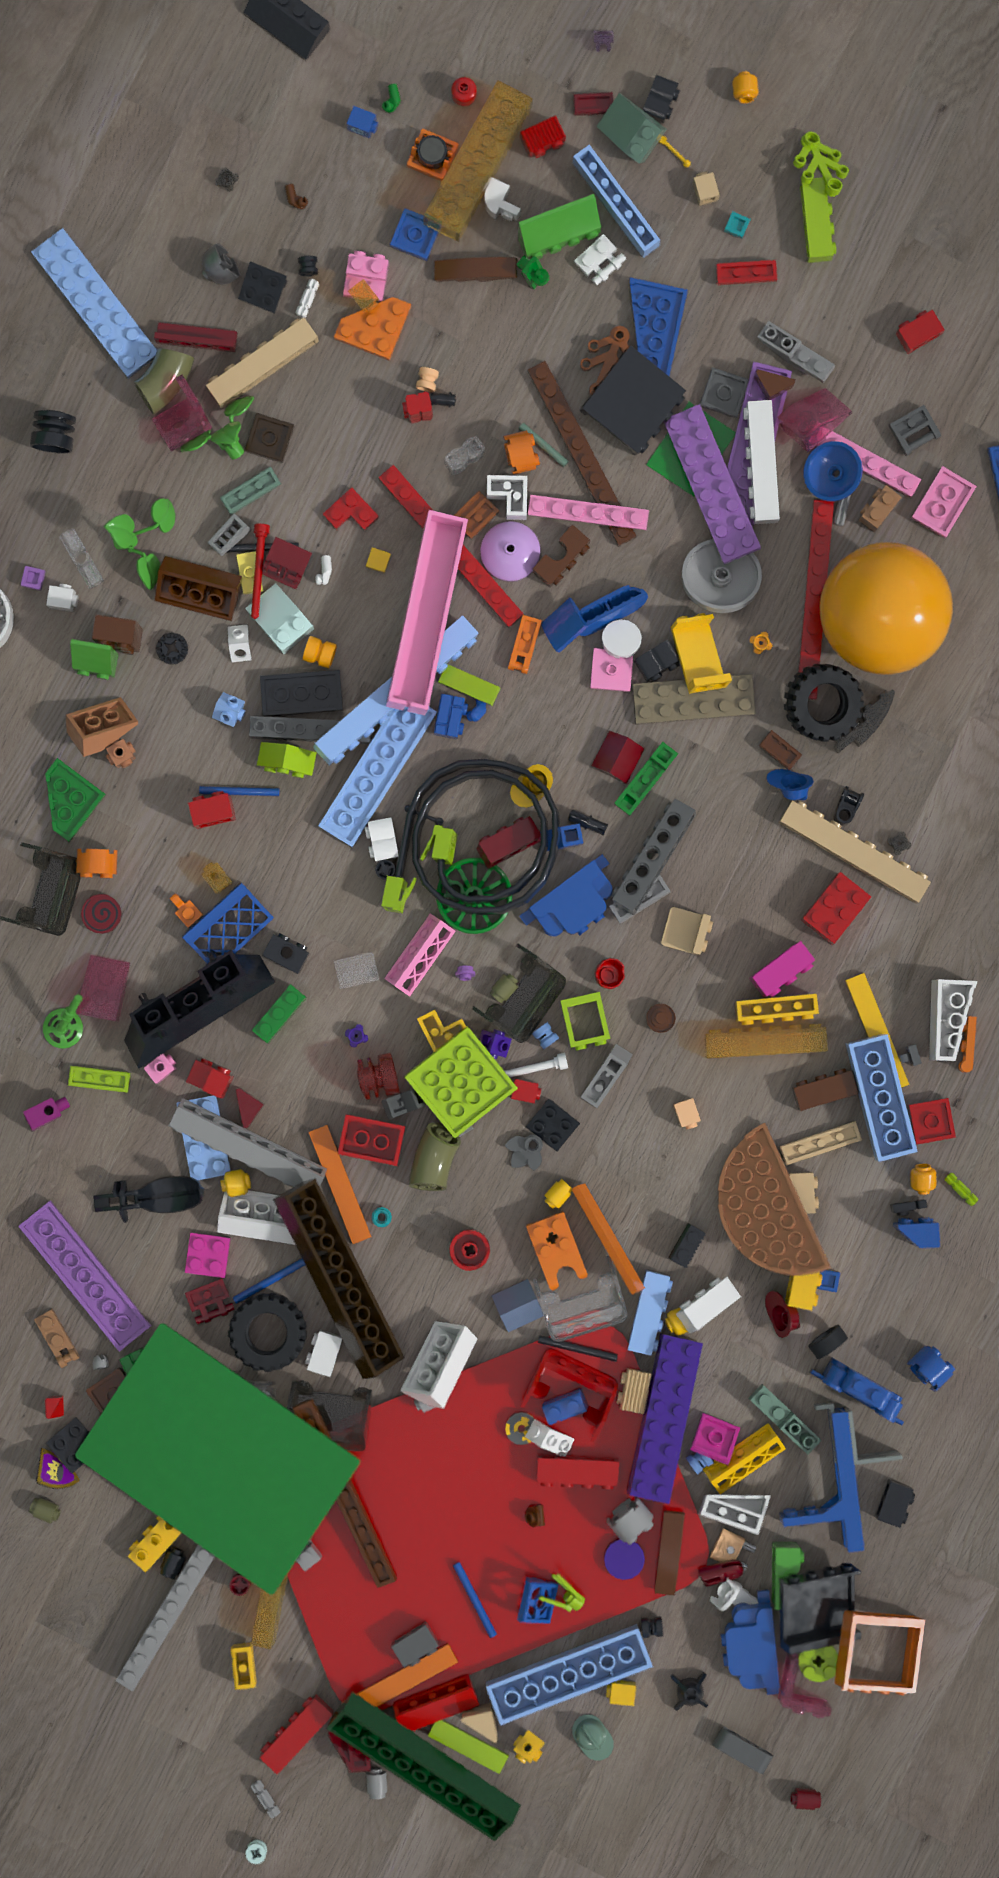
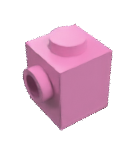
(161, 1067)

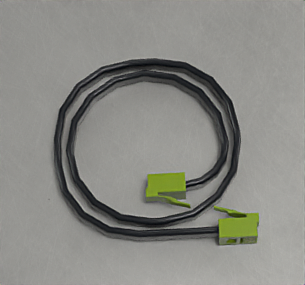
(445, 842)

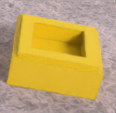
(378, 560)

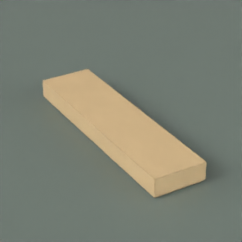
(820, 1143)

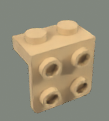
(686, 931)

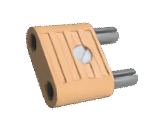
(729, 1546)

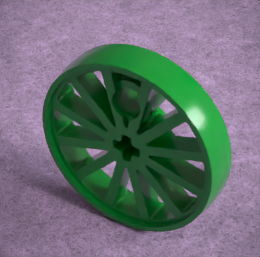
(471, 889)

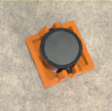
(432, 154)

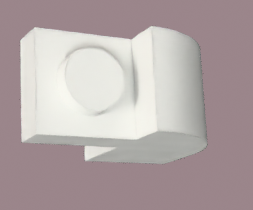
(495, 201)

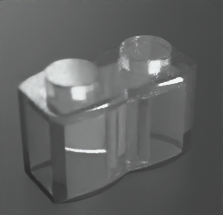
(459, 458)

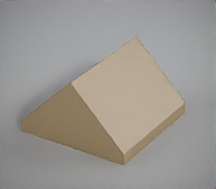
(481, 1720)

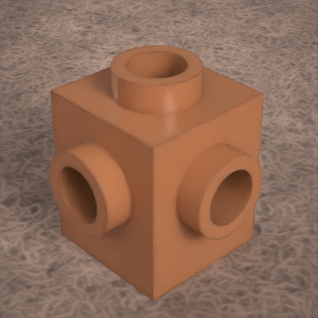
(127, 756)

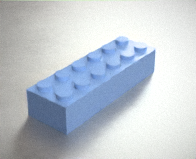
(881, 1097)

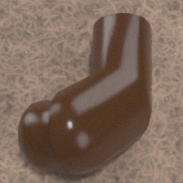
(293, 199)

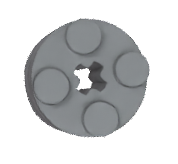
(630, 1520)

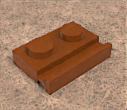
(478, 512)

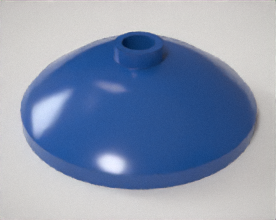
(822, 465)

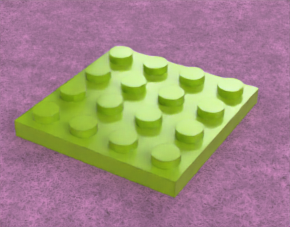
(460, 1082)

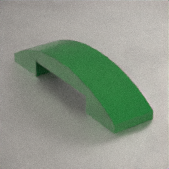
(646, 778)

